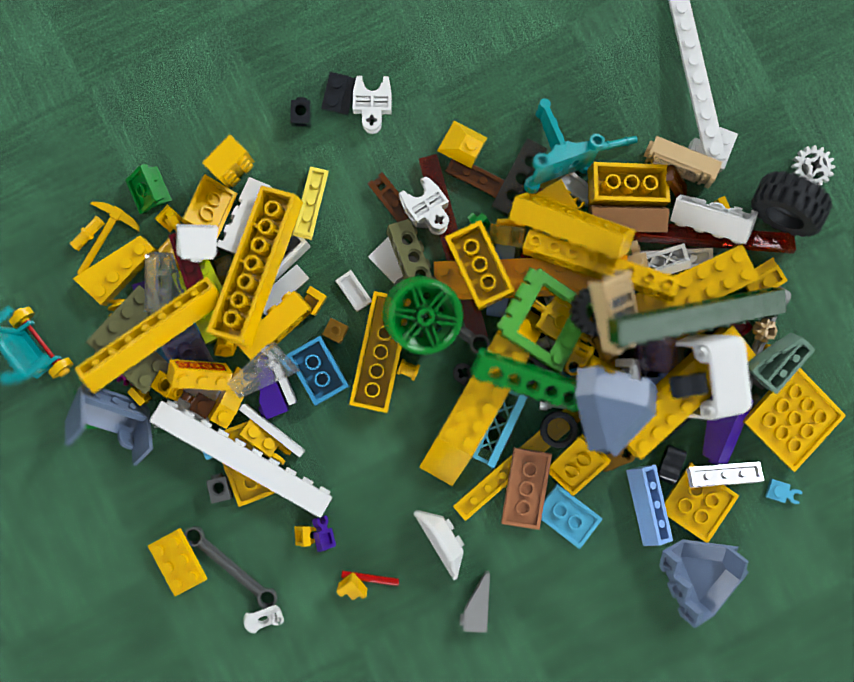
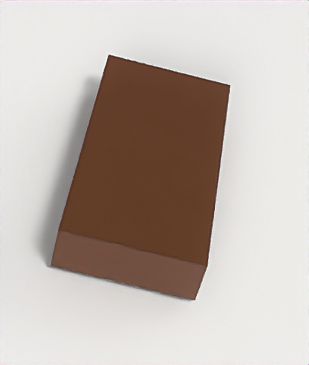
(675, 181)

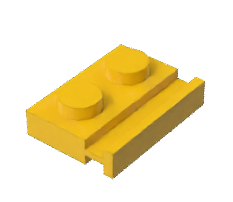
(769, 276)

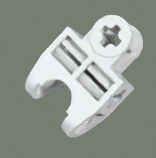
(372, 103)
(427, 207)

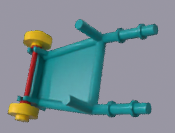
(24, 353)

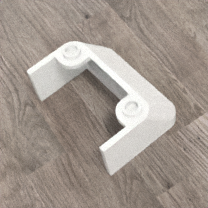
(728, 374)

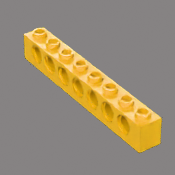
(597, 265)

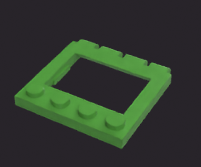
(518, 310)

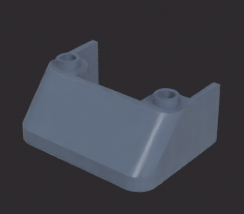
(114, 414)

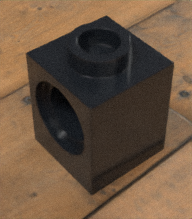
(304, 120)

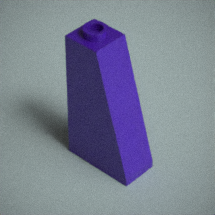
(722, 437)

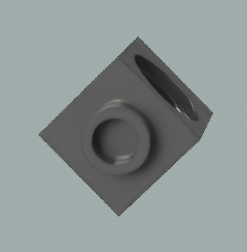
(216, 496)

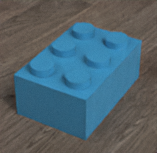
(318, 370)

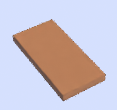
(526, 488)

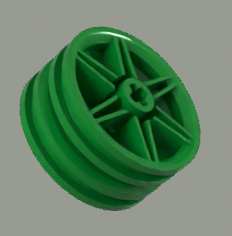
(413, 289)

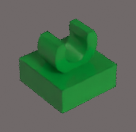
(473, 219)

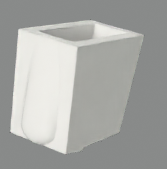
(196, 242)

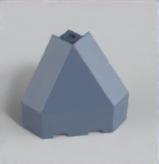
(613, 407)
(702, 577)

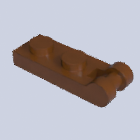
(389, 197)

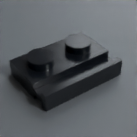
(338, 93)

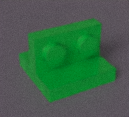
(147, 188)

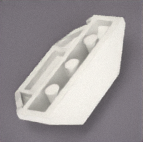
(443, 540)

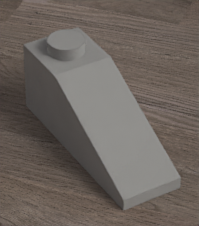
(476, 609)

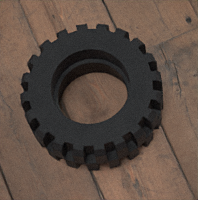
(791, 203)

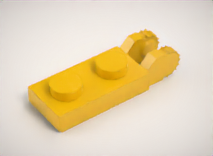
(263, 441)

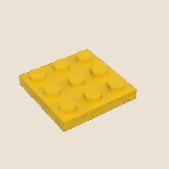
(699, 508)

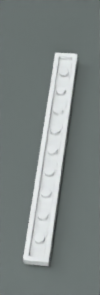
(697, 79)

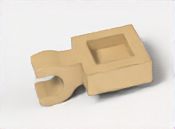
(638, 257)

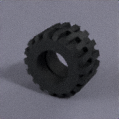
(579, 314)

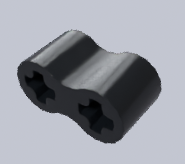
(688, 385)
(671, 464)

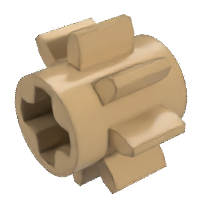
(764, 330)

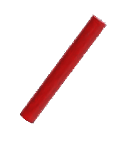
(373, 578)

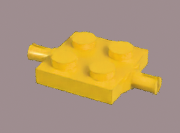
(554, 318)

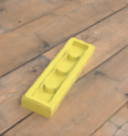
(311, 200)

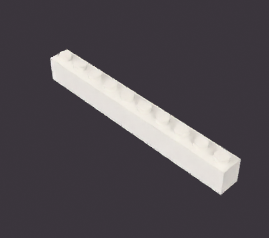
(241, 458)

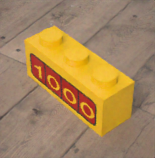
(198, 375)

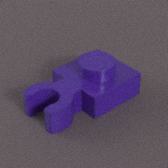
(324, 536)

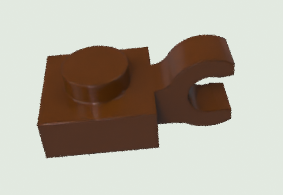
(200, 404)

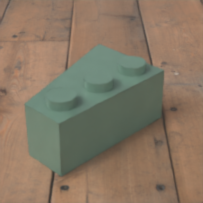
(780, 362)

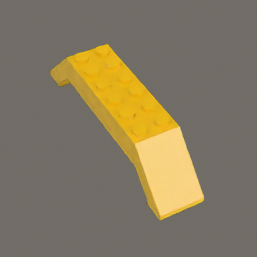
(474, 412)

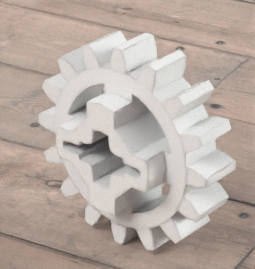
(820, 168)

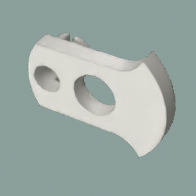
(252, 623)

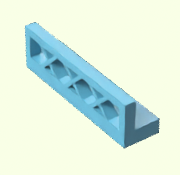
(504, 434)

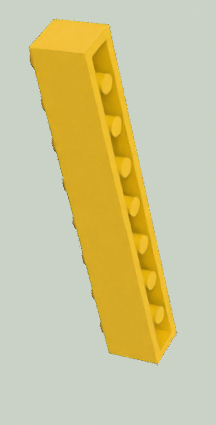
(148, 335)

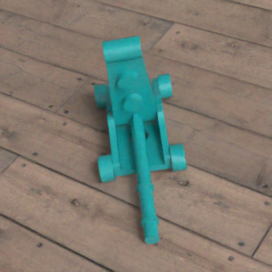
(565, 156)

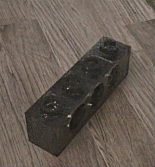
(529, 150)

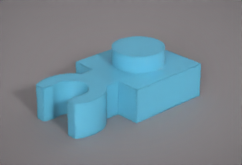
(780, 491)

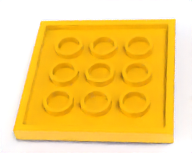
(794, 419)

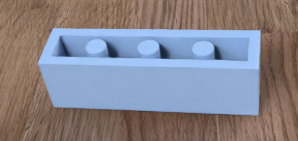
(649, 505)

